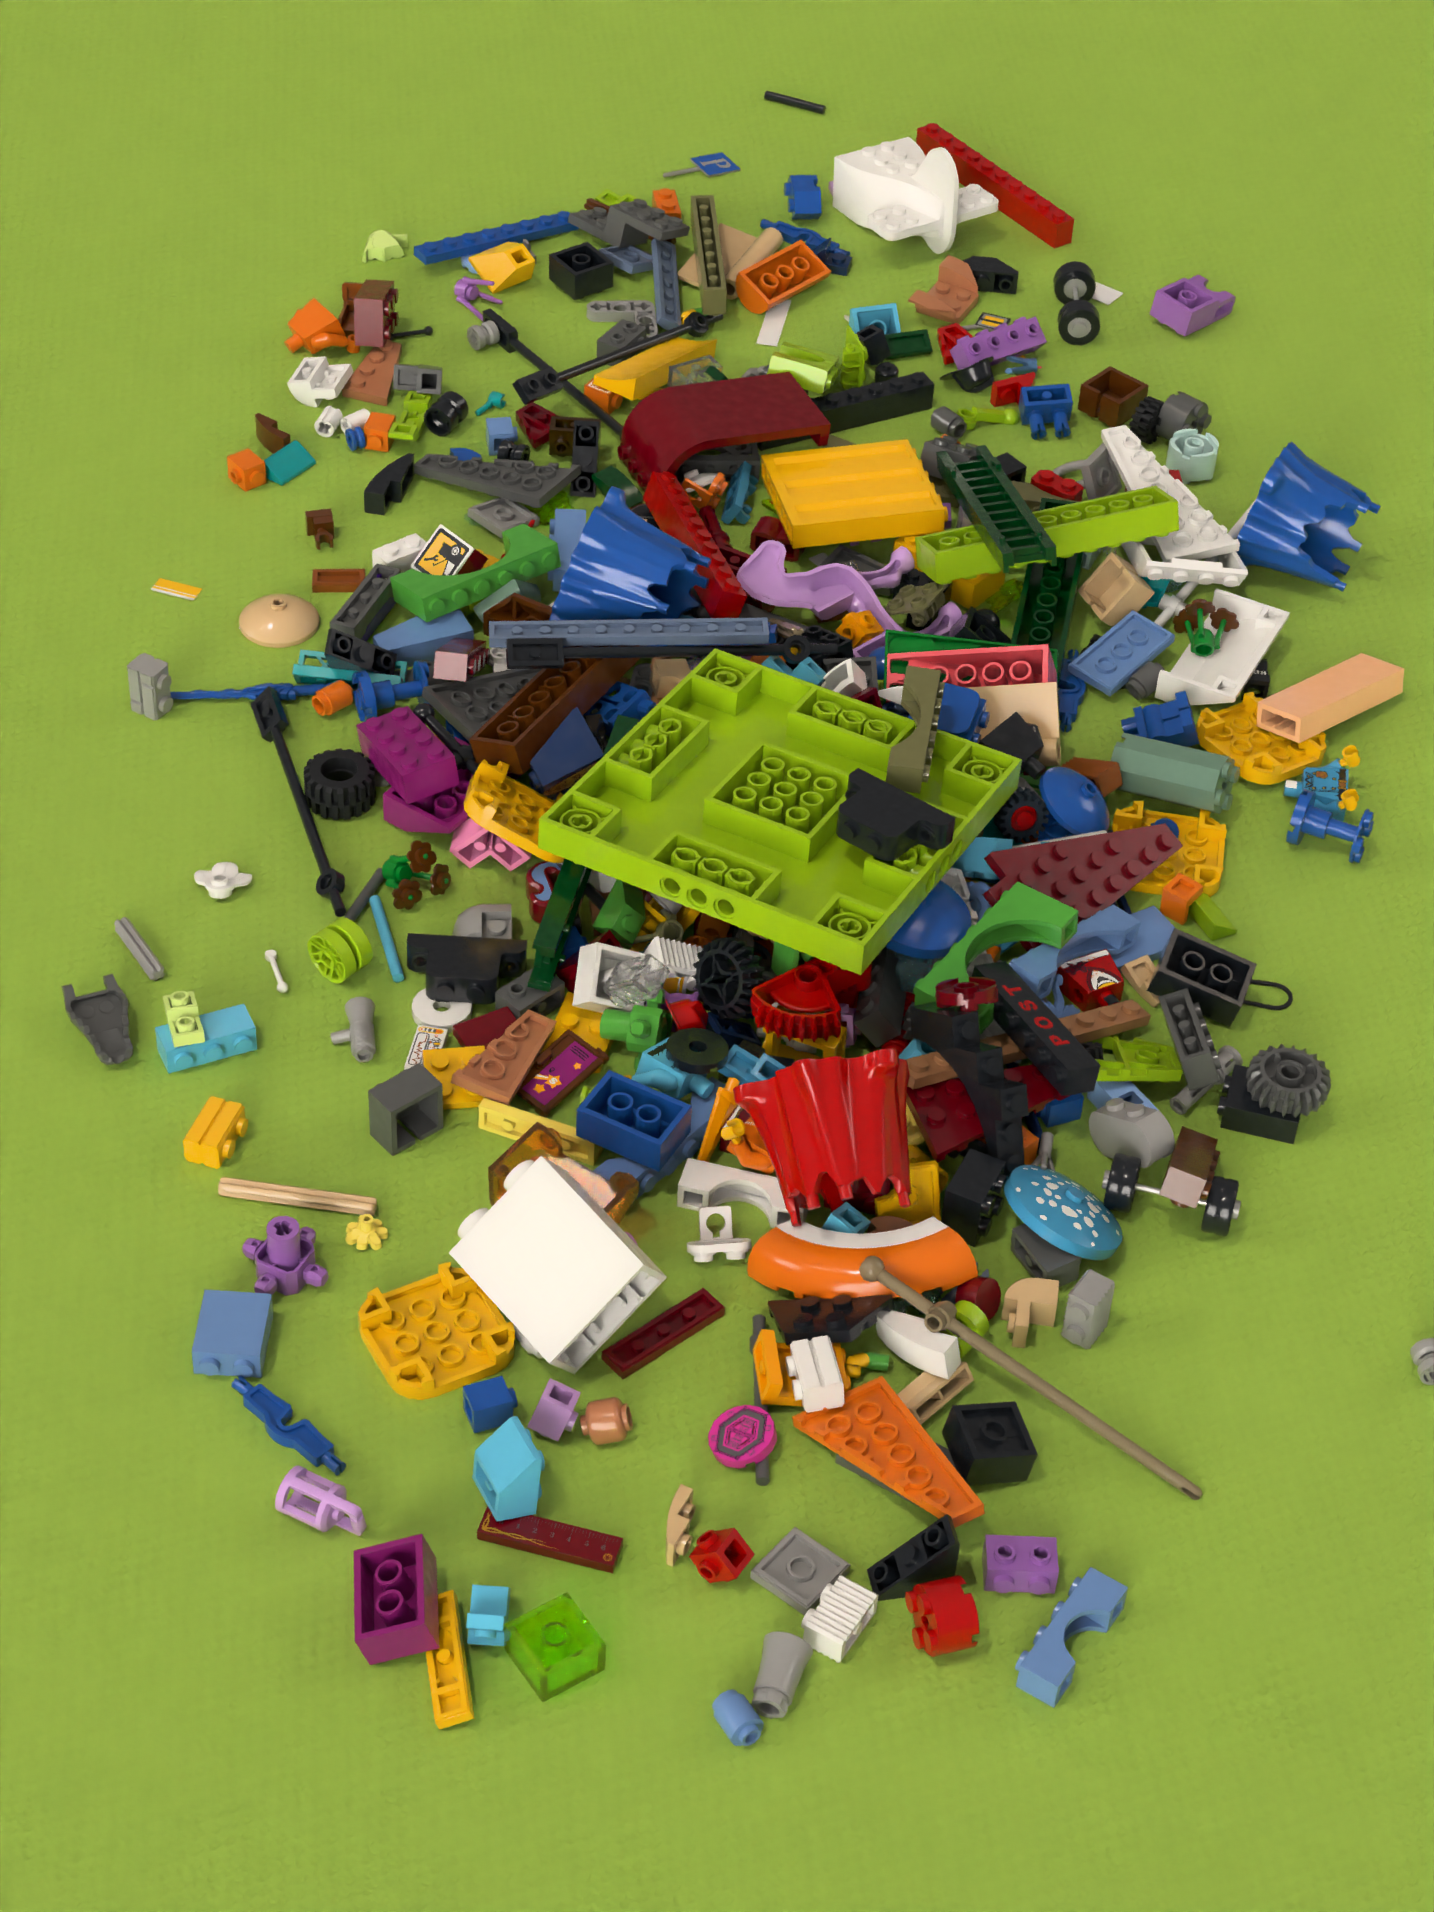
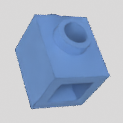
(498, 430)

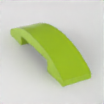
(412, 418)

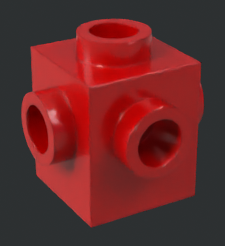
(721, 1555)

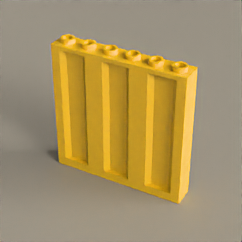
(852, 493)

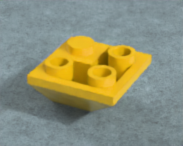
(504, 264)

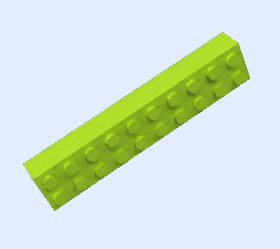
(1071, 527)

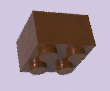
(1111, 396)

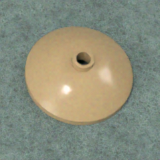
(279, 620)

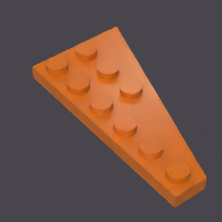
(892, 1446)

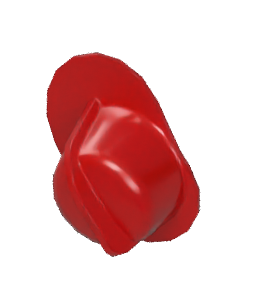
(688, 1014)

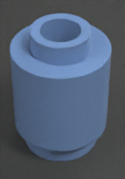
(737, 1718)

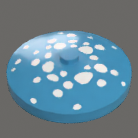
(1063, 1212)

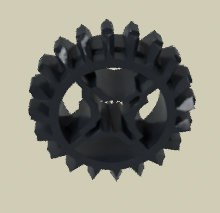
(726, 977)

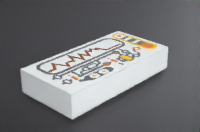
(425, 1039)

